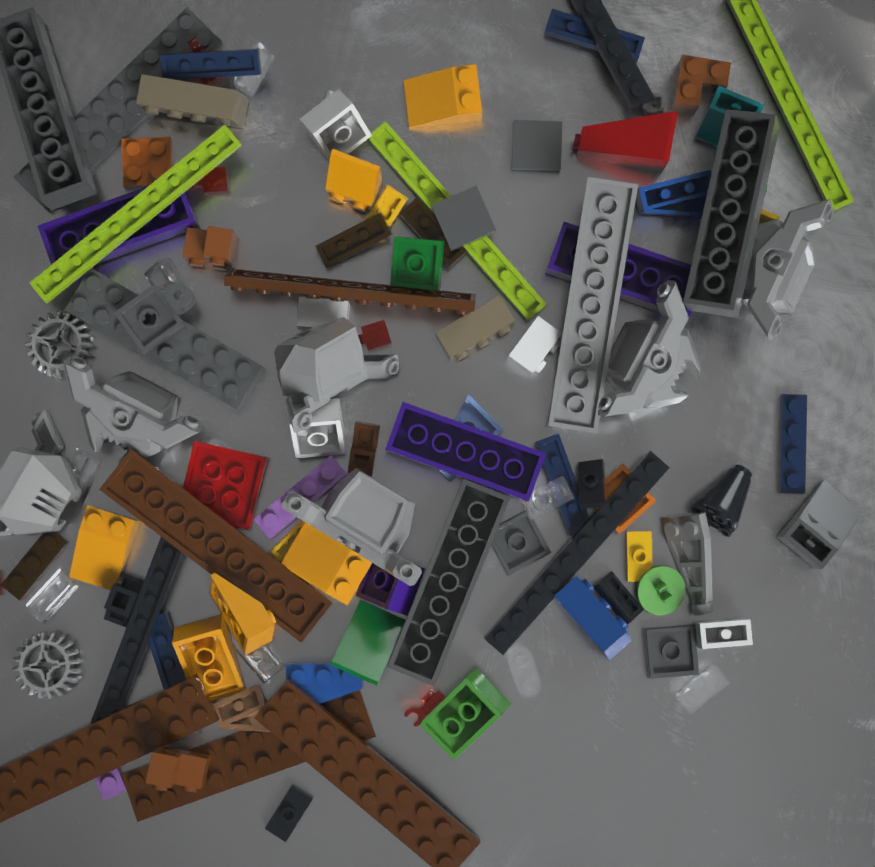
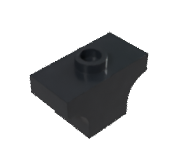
(123, 599)

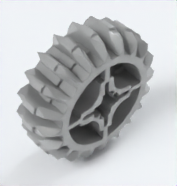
(60, 336)
(47, 674)

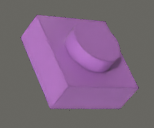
(110, 784)

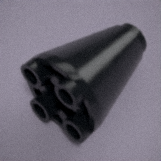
(725, 500)

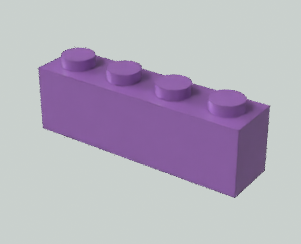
(312, 486)

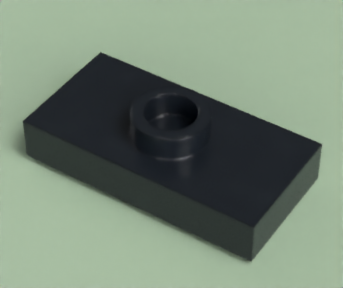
(591, 483)
(618, 597)
(289, 813)

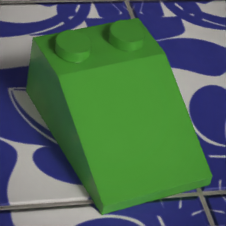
(465, 713)

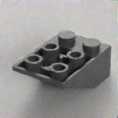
(820, 525)

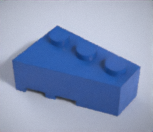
(675, 197)
(594, 616)
(322, 680)

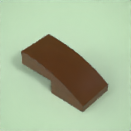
(364, 447)

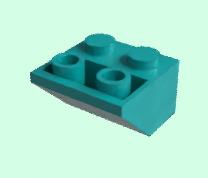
(723, 99)

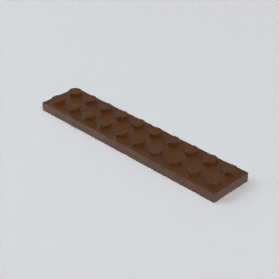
(340, 289)
(214, 543)
(104, 746)
(239, 760)
(366, 777)

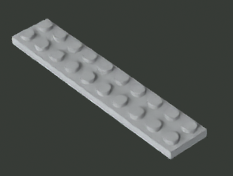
(592, 304)

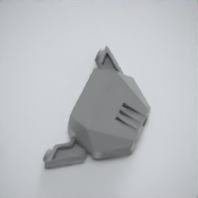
(782, 265)
(650, 358)
(322, 364)
(128, 411)
(36, 483)
(365, 519)

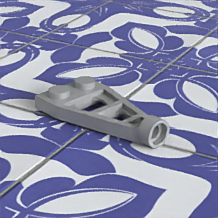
(692, 527)

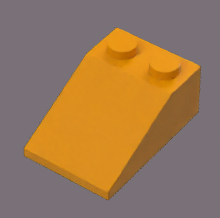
(443, 97)
(353, 181)
(103, 546)
(326, 563)
(243, 614)
(207, 651)

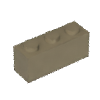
(475, 329)

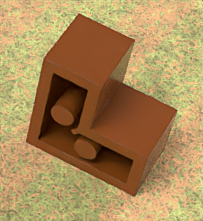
(697, 76)
(211, 246)
(178, 767)

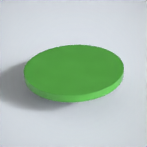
(661, 590)

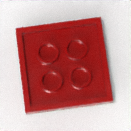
(226, 481)

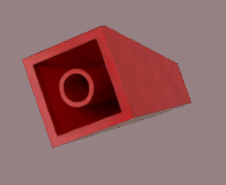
(630, 142)

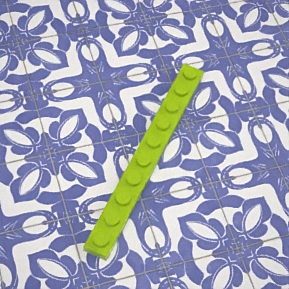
(791, 102)
(135, 214)
(481, 251)

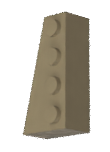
(193, 101)

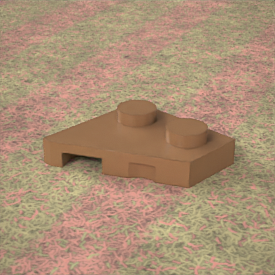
(240, 709)

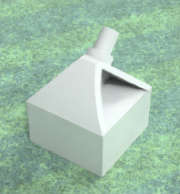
(335, 124)
(324, 435)

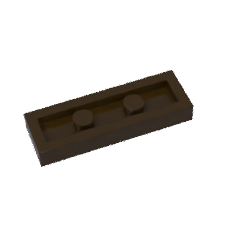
(427, 227)
(353, 240)
(34, 564)

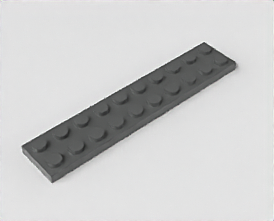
(114, 110)

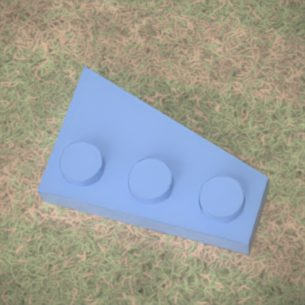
(475, 416)

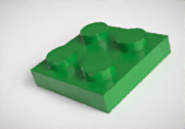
(417, 263)

